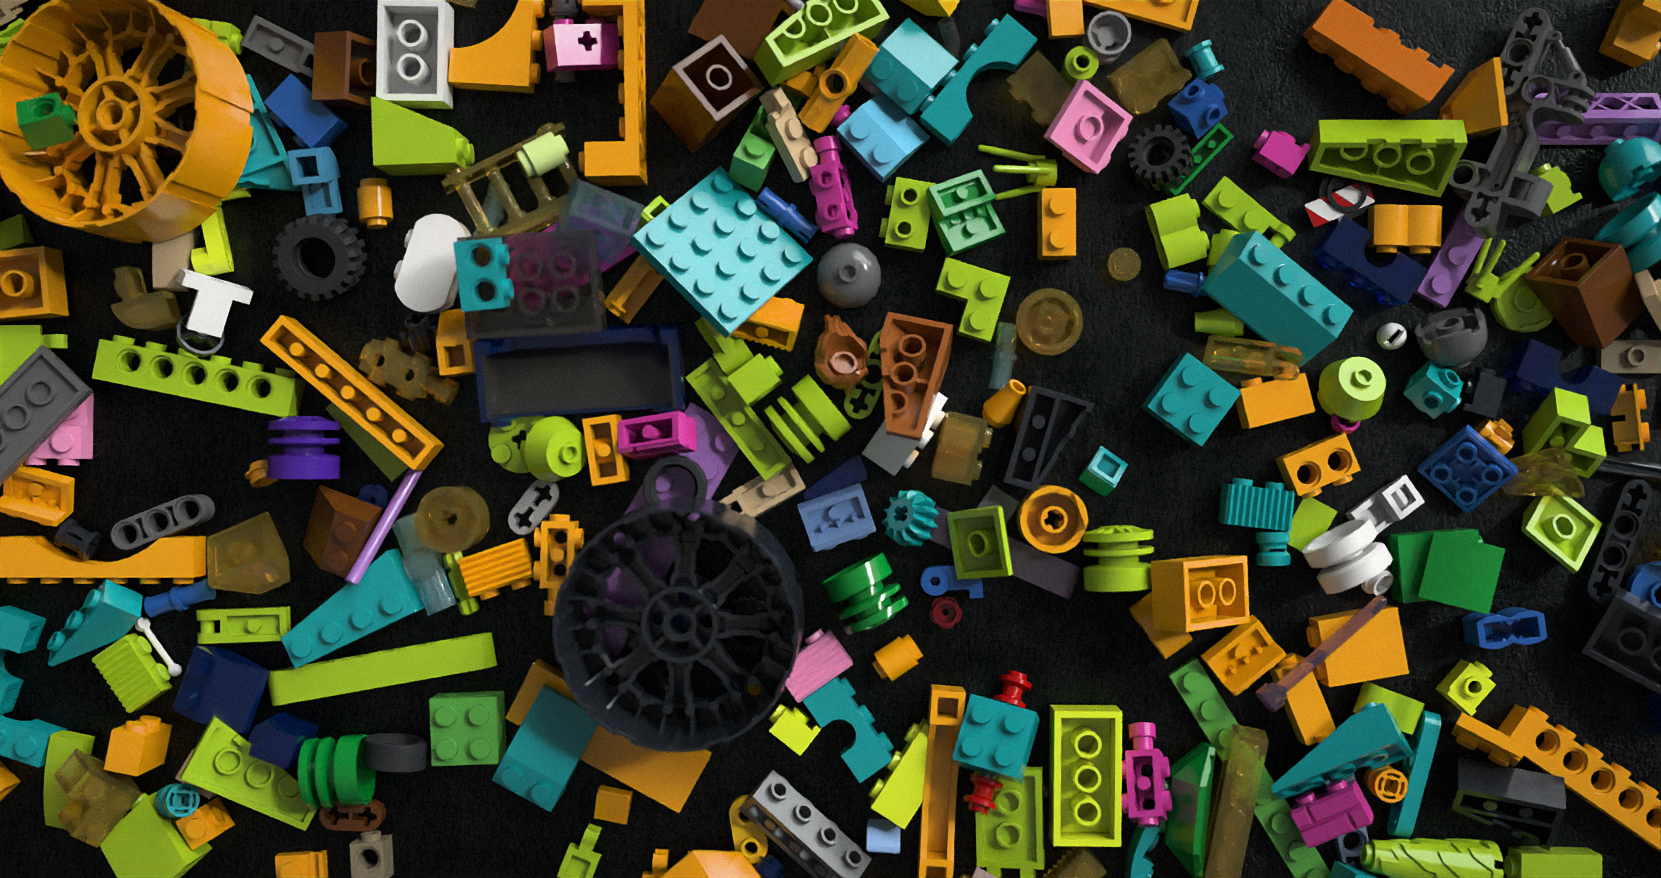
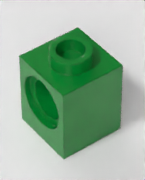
(46, 120)

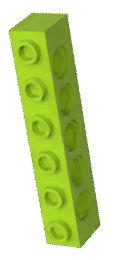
(114, 365)

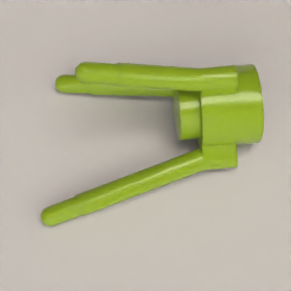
(1040, 171)
(1483, 283)

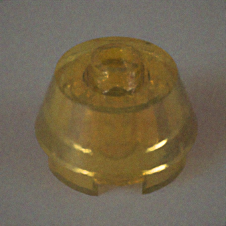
(1049, 321)

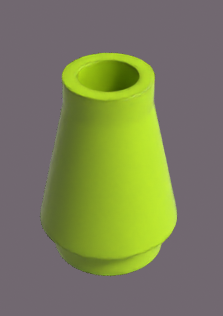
(1219, 323)

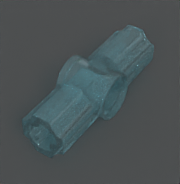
(423, 567)

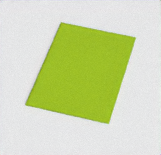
(1310, 522)

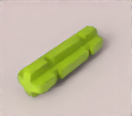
(466, 605)

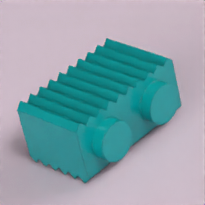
(1256, 506)

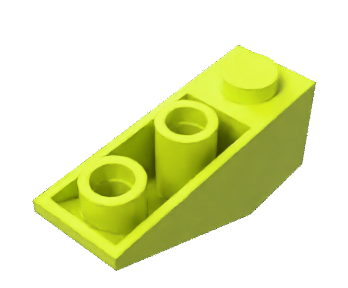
(903, 787)

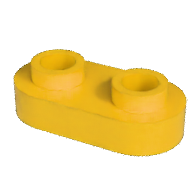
(746, 831)

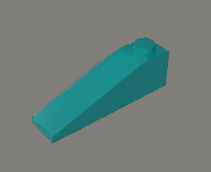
(1362, 740)

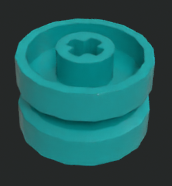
(1638, 231)

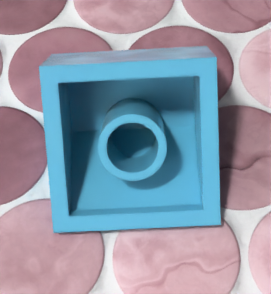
(881, 135)

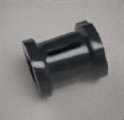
(70, 530)

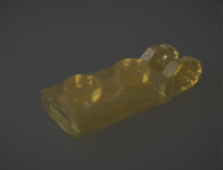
(1252, 357)

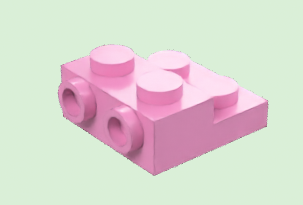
(1088, 127)
(70, 440)

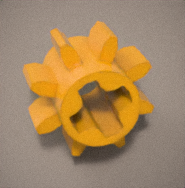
(1497, 434)

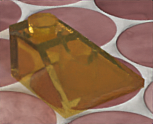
(247, 557)

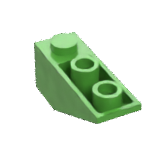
(757, 150)

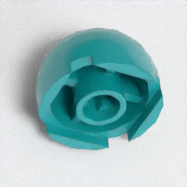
(1629, 166)

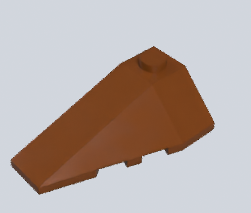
(913, 368)

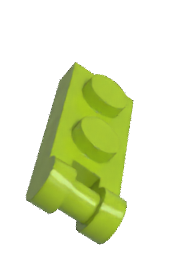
(1244, 213)
(243, 624)

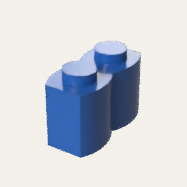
(1504, 628)

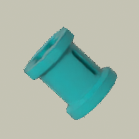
(1203, 60)

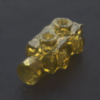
(397, 366)

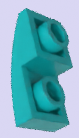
(1137, 863)

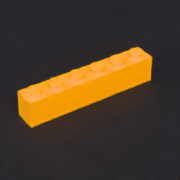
(352, 392)

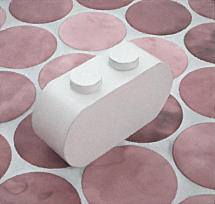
(428, 272)

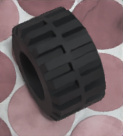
(293, 259)

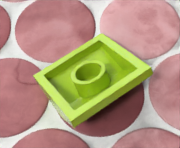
(1561, 529)

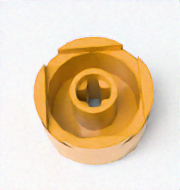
(1068, 527)

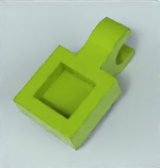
(581, 860)

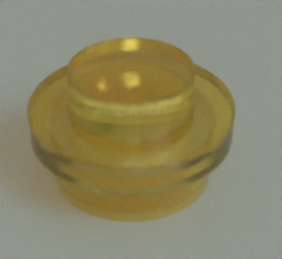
(1123, 264)

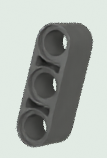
(148, 524)

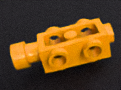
(555, 553)

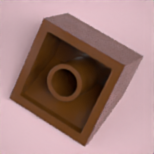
(344, 70)
(339, 529)

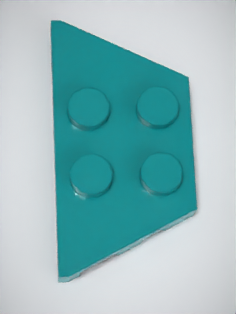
(267, 159)

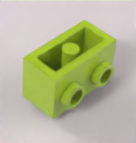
(908, 215)

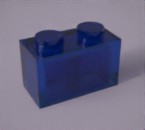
(280, 739)

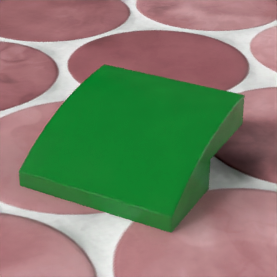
(964, 212)
(1461, 572)

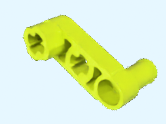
(217, 255)

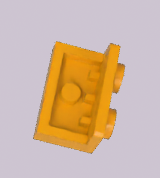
(38, 495)
(1243, 656)

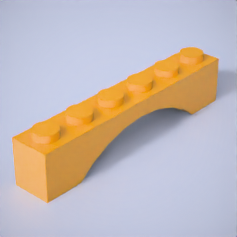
(37, 557)
(940, 783)

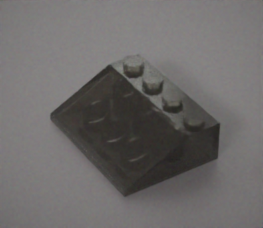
(553, 284)

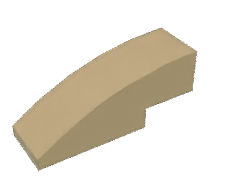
(170, 257)

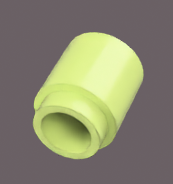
(543, 154)

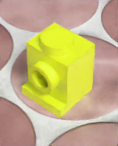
(1455, 685)
(793, 727)

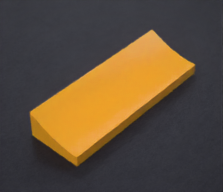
(657, 774)

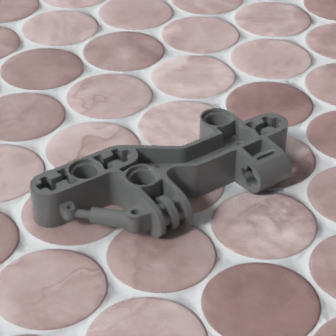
(1505, 177)

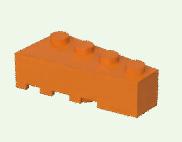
(1376, 57)

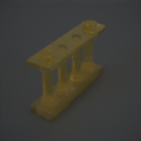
(518, 222)

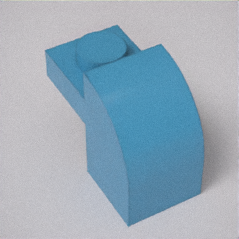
(318, 175)

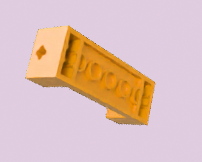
(622, 161)

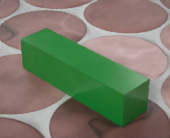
(1202, 154)

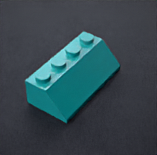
(1275, 296)

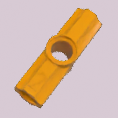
(850, 66)

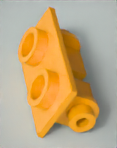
(633, 289)
(1632, 430)

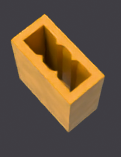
(1368, 655)

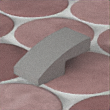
(1388, 504)

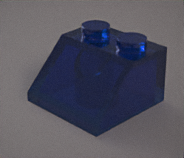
(221, 686)

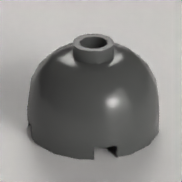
(848, 275)
(1453, 337)

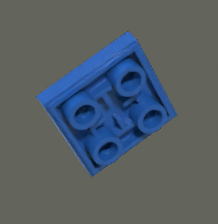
(1467, 469)

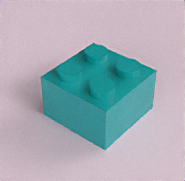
(1191, 399)

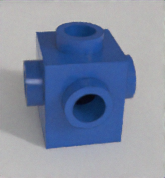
(1198, 107)

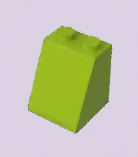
(414, 143)
(149, 844)

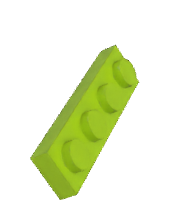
(739, 420)

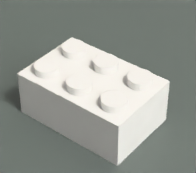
(415, 53)

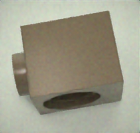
(361, 866)

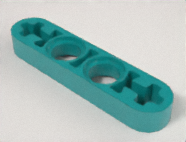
(1416, 770)

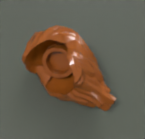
(840, 356)

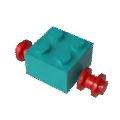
(996, 740)

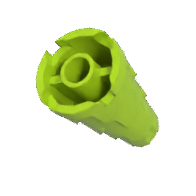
(1432, 858)

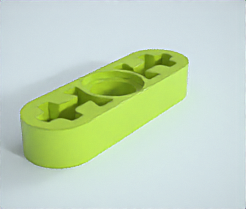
(869, 400)

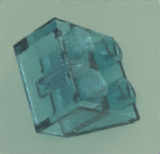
(602, 210)

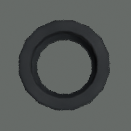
(662, 464)
(395, 752)

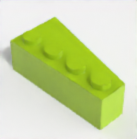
(817, 35)
(1389, 152)

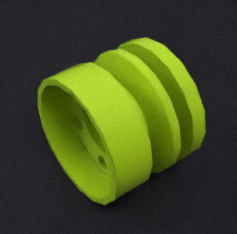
(807, 419)
(1117, 559)

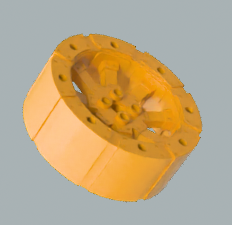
(124, 117)

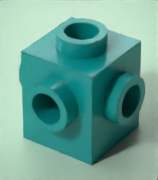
(1434, 389)

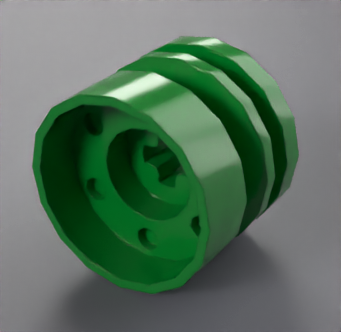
(865, 593)
(334, 773)

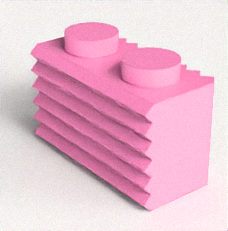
(817, 664)

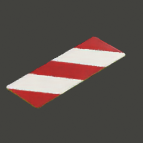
(1322, 212)

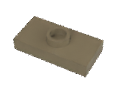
(1631, 357)

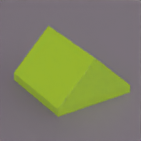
(979, 543)

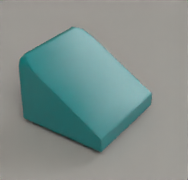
(1103, 471)

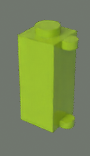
(1555, 863)

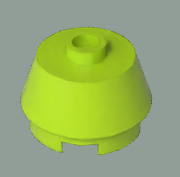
(1352, 388)
(553, 449)

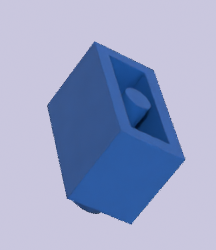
(312, 121)

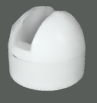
(1387, 331)

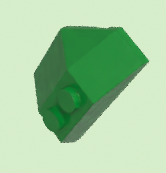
(1190, 793)

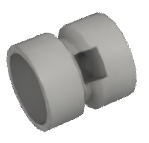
(1107, 36)

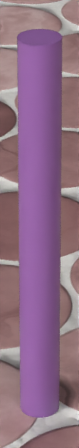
(383, 526)

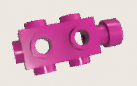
(830, 196)
(1145, 788)

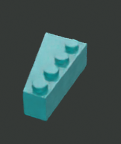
(355, 611)

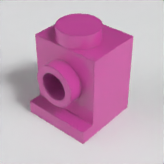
(1279, 152)

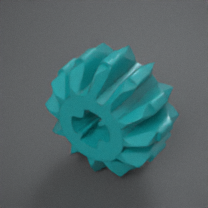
(910, 518)

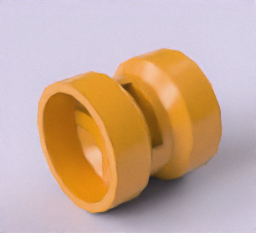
(1379, 784)

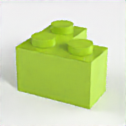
(980, 290)
(1566, 422)

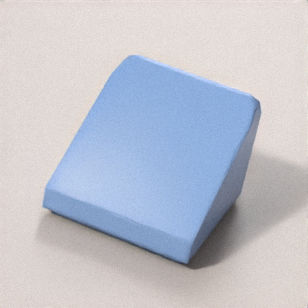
(882, 836)

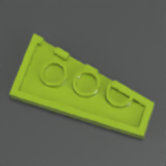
(225, 768)

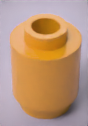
(375, 203)
(897, 657)

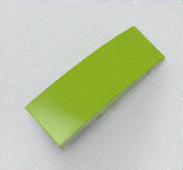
(60, 748)

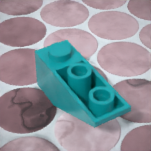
(100, 621)

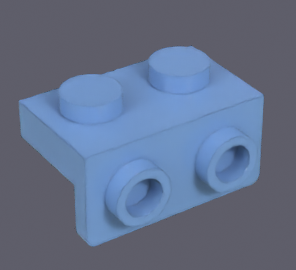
(836, 518)

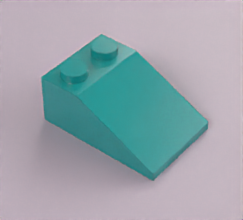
(546, 749)

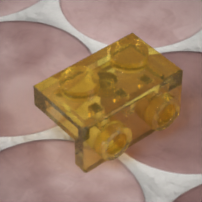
(1149, 77)
(1041, 87)

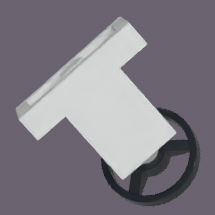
(208, 310)

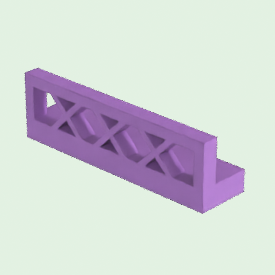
(1606, 125)

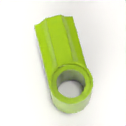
(728, 352)

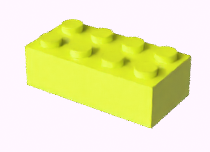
(1085, 775)

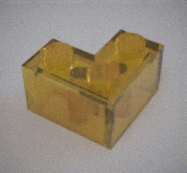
(959, 446)
(97, 796)

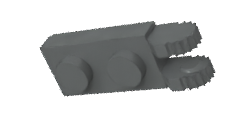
(279, 46)

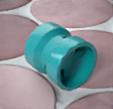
(1273, 540)
(170, 799)

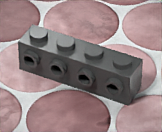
(803, 830)

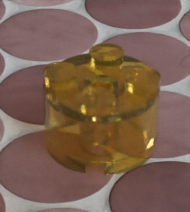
(438, 506)

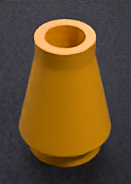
(1004, 404)

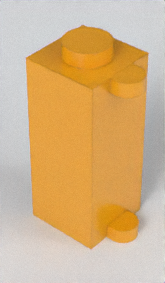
(1304, 704)

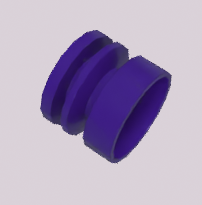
(303, 449)

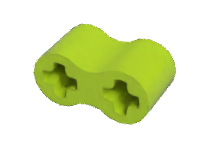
(1404, 709)

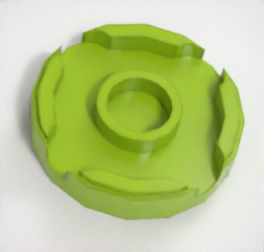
(1519, 307)

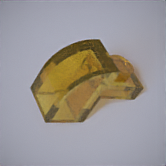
(143, 310)

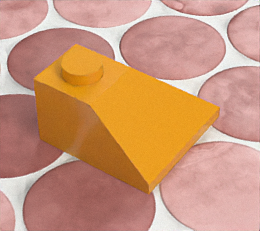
(1479, 101)

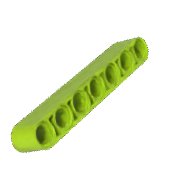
(382, 668)

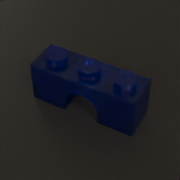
(1344, 250)
(1536, 368)

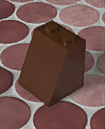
(741, 23)
(706, 93)
(1588, 290)

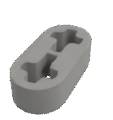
(528, 501)

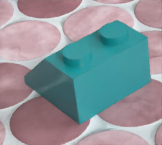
(910, 66)

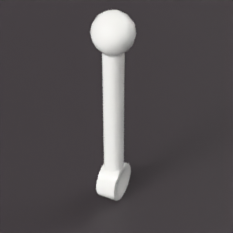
(143, 625)

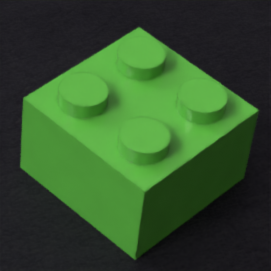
(467, 728)

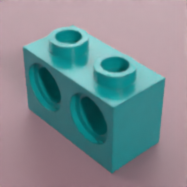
(473, 275)

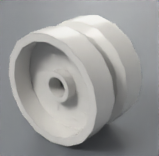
(1347, 555)

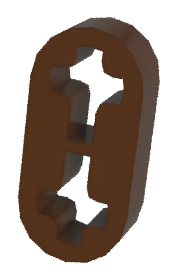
(353, 822)

